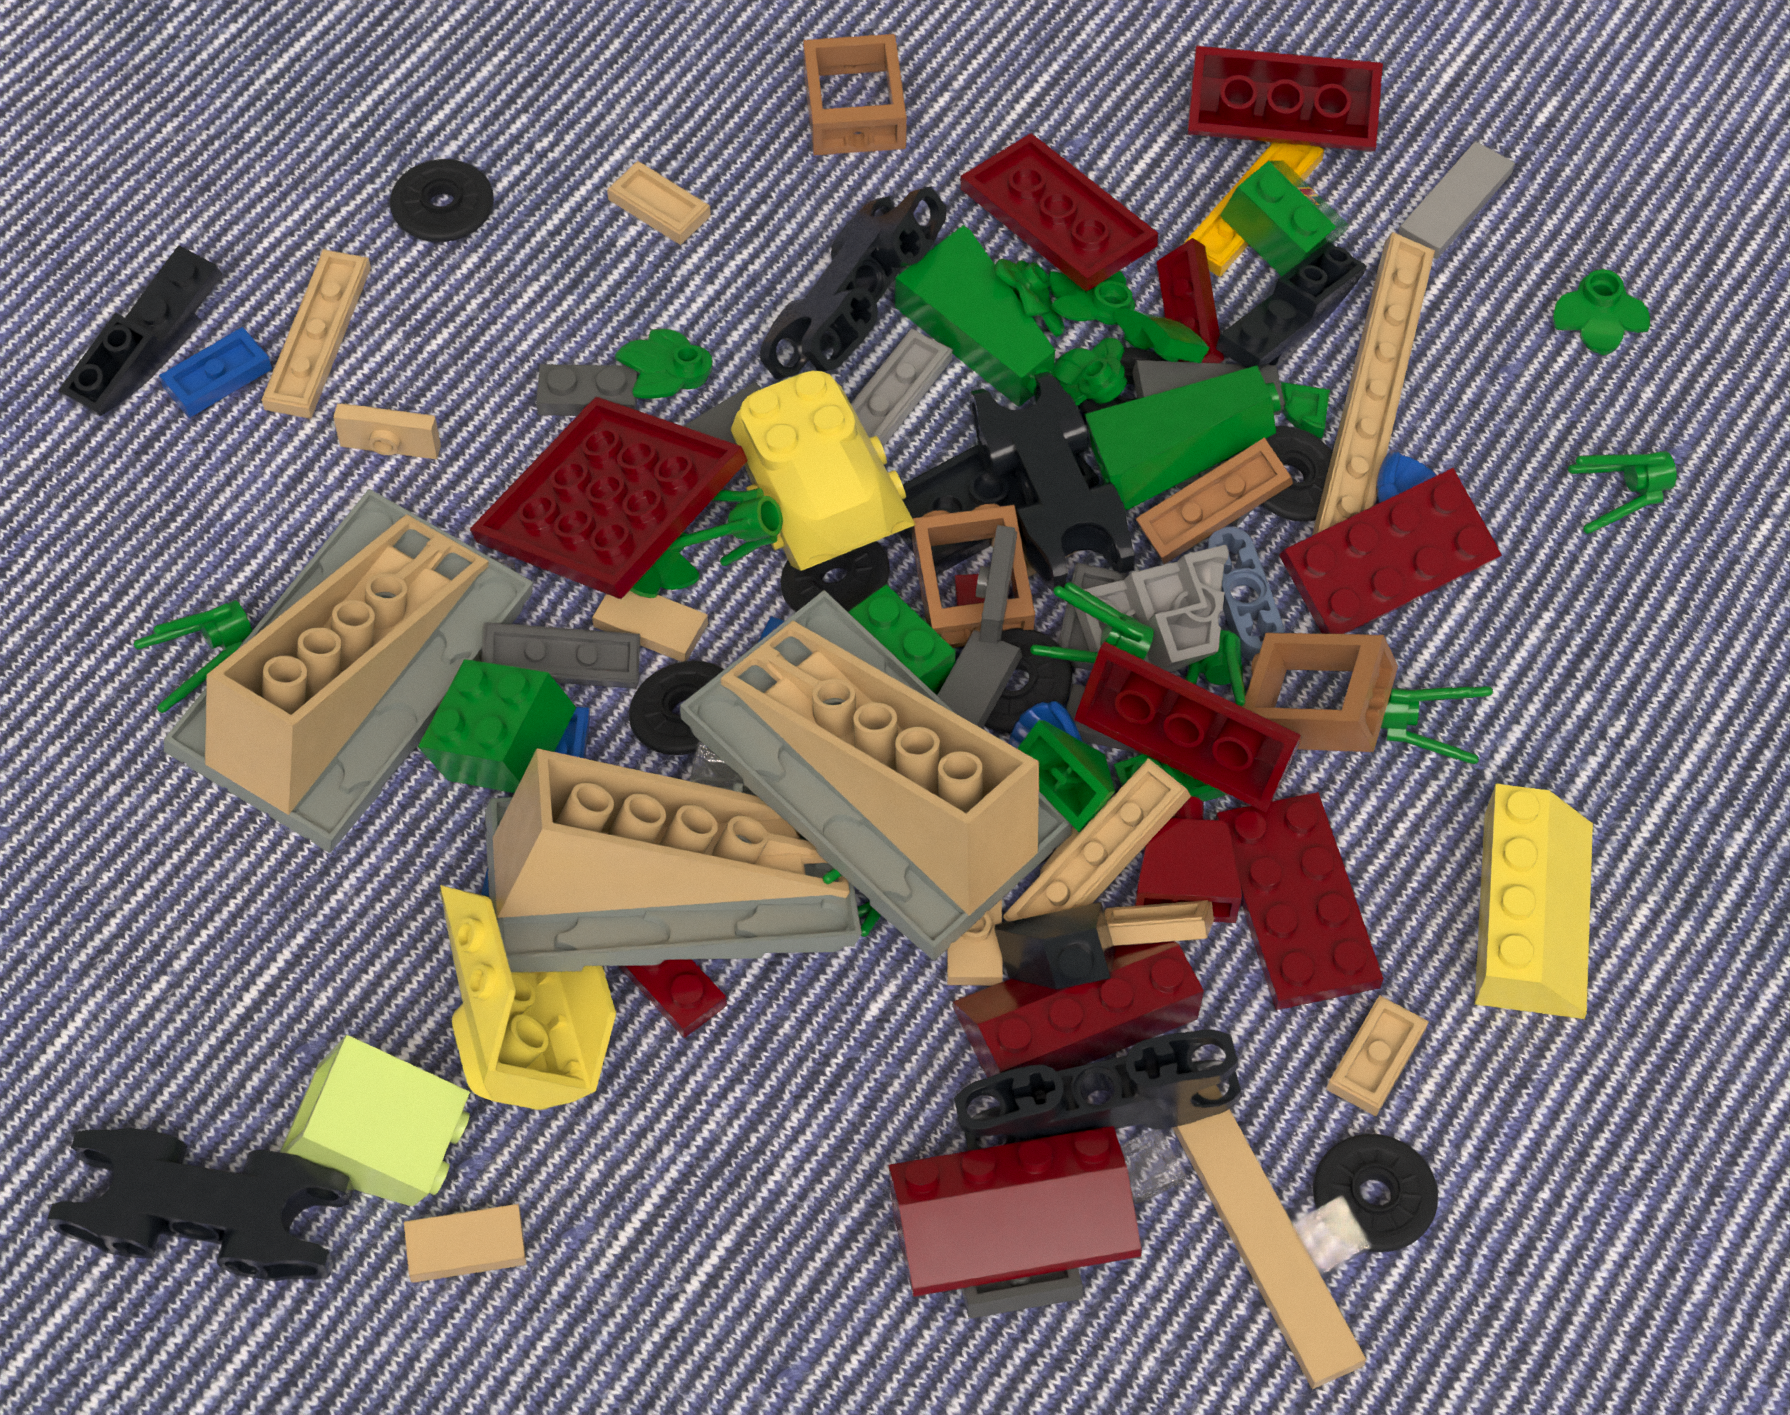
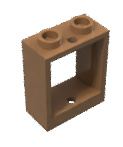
(834, 129)
(942, 528)
(1367, 695)

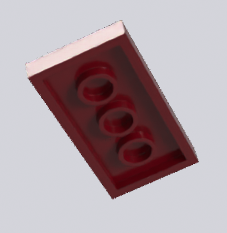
(1059, 211)
(1390, 554)
(1300, 903)

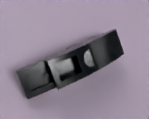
(1294, 310)
(142, 342)

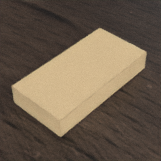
(659, 202)
(662, 623)
(1160, 922)
(464, 1243)

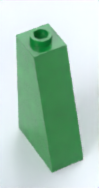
(976, 315)
(1180, 432)

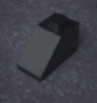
(1058, 947)

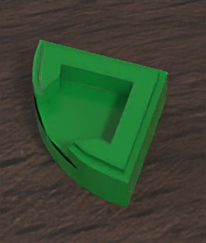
(1306, 407)

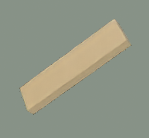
(316, 334)
(1104, 844)

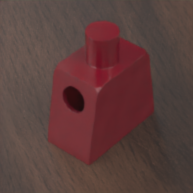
(1191, 863)

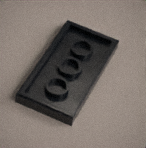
(961, 487)

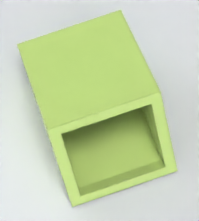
(378, 1122)

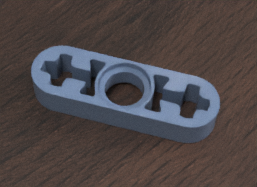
(1251, 574)

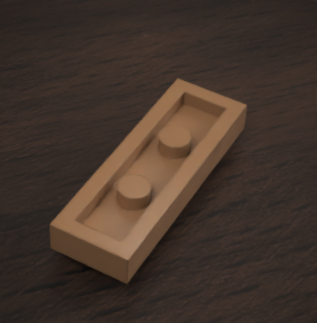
(1214, 501)

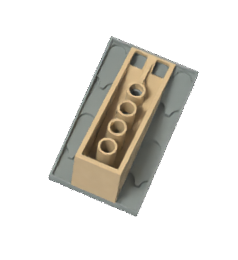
(346, 670)
(878, 773)
(651, 870)

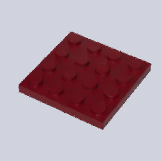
(609, 496)

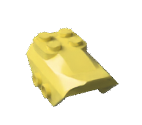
(819, 469)
(523, 1034)

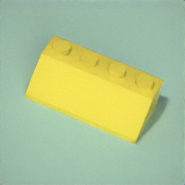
(1534, 904)

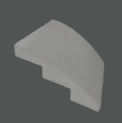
(1173, 599)

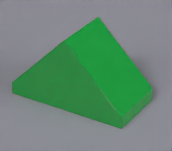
(1070, 773)

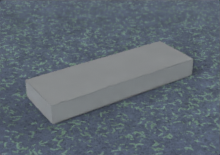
(1457, 198)
(900, 384)

